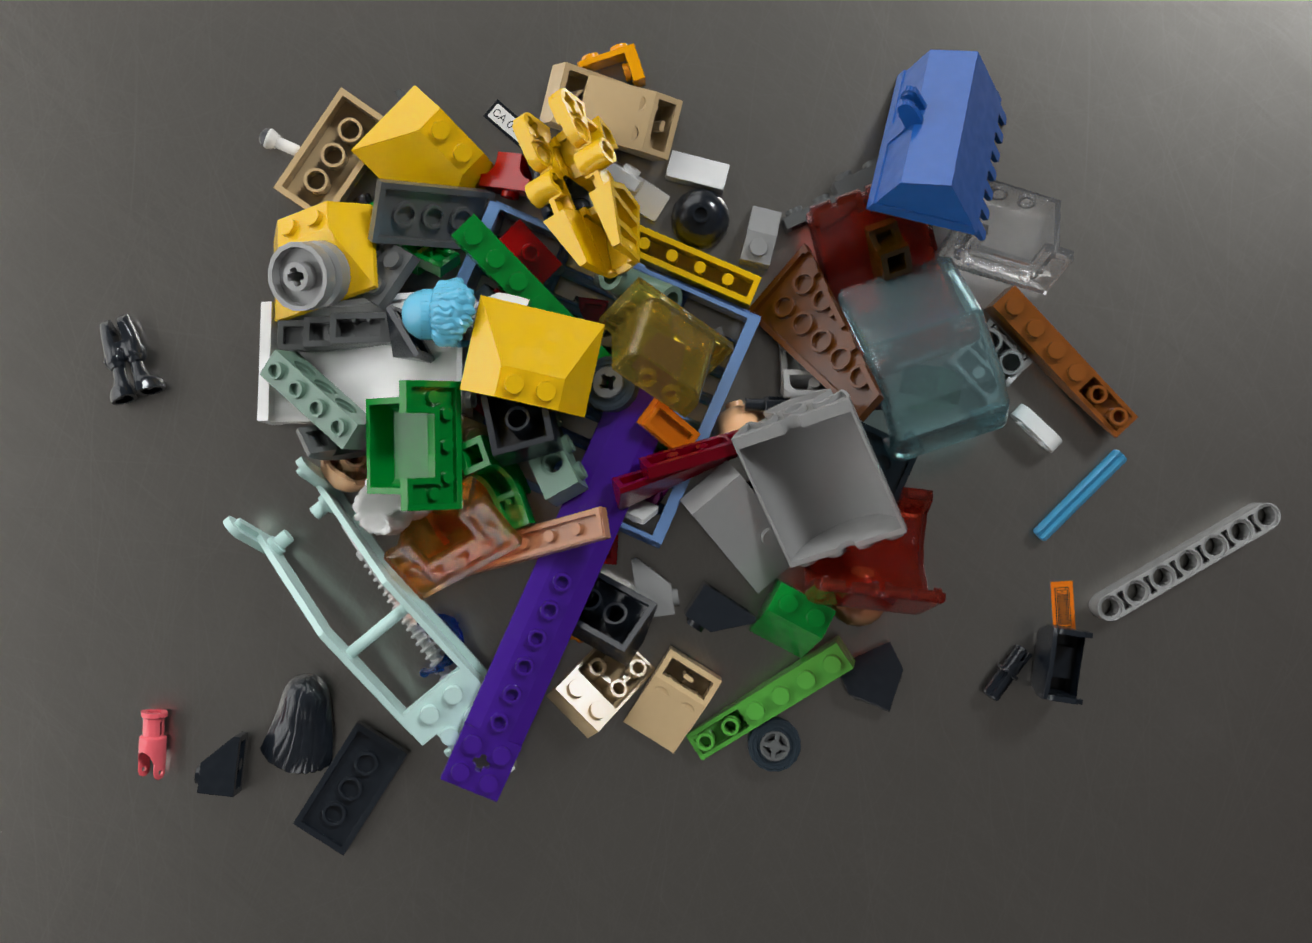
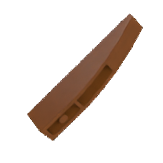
(1060, 360)

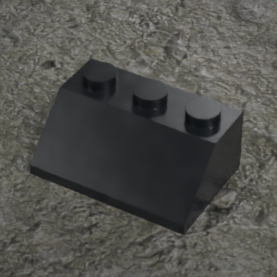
(615, 619)

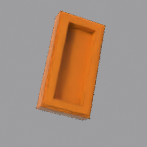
(666, 425)

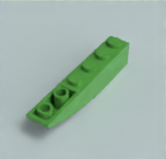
(772, 697)

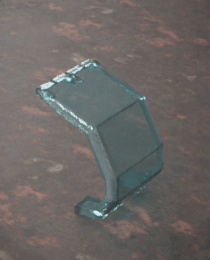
(928, 357)

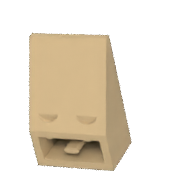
(638, 117)
(598, 689)
(673, 699)

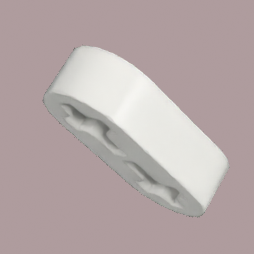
(1036, 428)

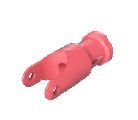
(152, 743)

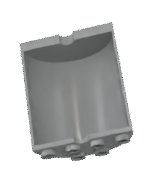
(818, 477)

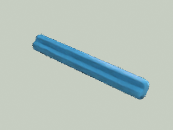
(1079, 495)

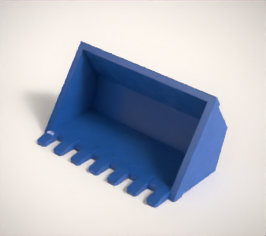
(940, 143)

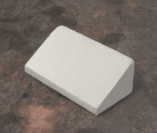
(697, 172)

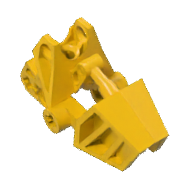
(598, 237)

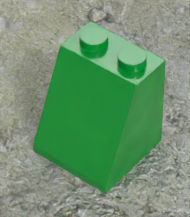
(791, 619)

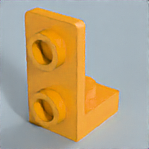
(618, 53)

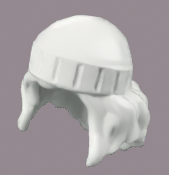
(382, 513)

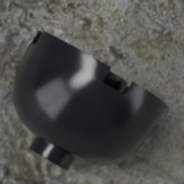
(700, 219)

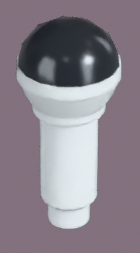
(271, 140)

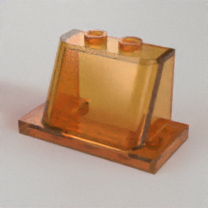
(452, 542)

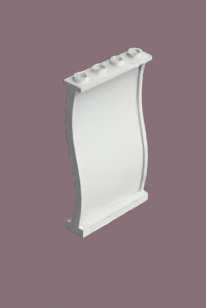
(358, 371)

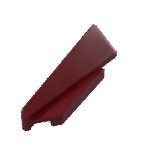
(672, 467)

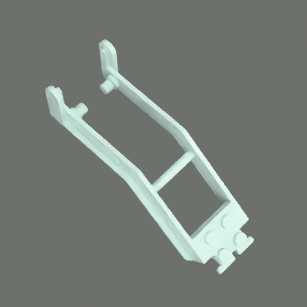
(448, 702)

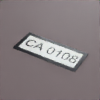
(502, 119)

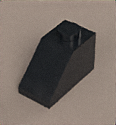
(224, 769)

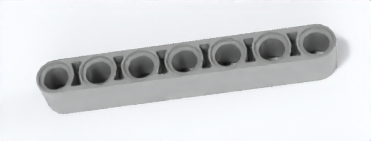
(1198, 558)

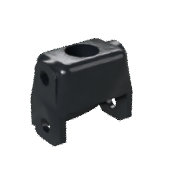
(1058, 663)

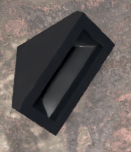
(402, 342)

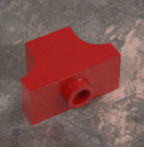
(507, 176)
(530, 251)

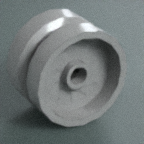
(309, 275)

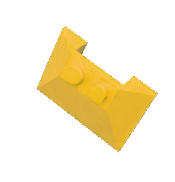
(422, 146)
(341, 225)
(532, 356)

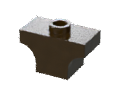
(888, 250)

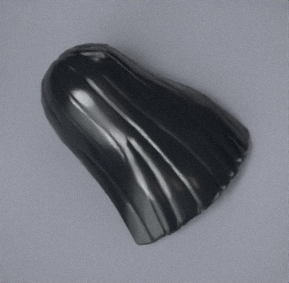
(302, 727)

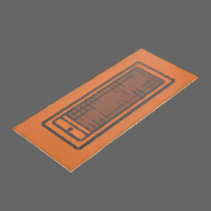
(1063, 603)

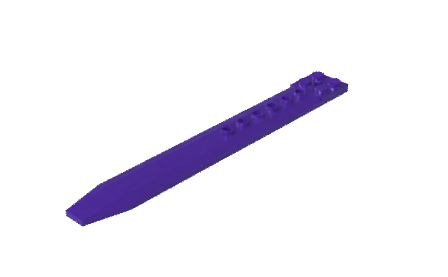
(546, 615)

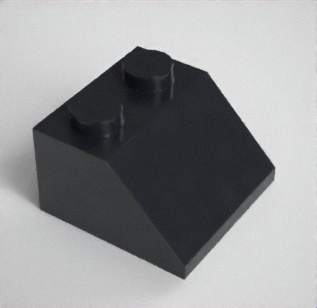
(715, 610)

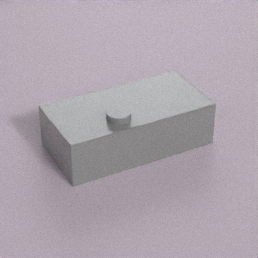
(738, 525)

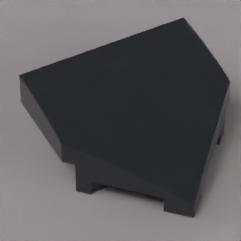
(875, 677)

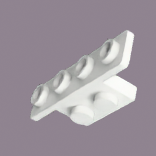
(648, 196)

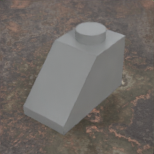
(760, 238)
(654, 587)

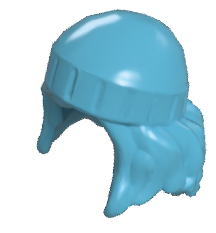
(440, 313)

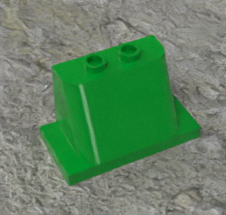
(417, 445)

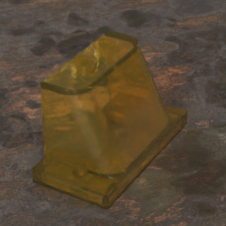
(662, 346)

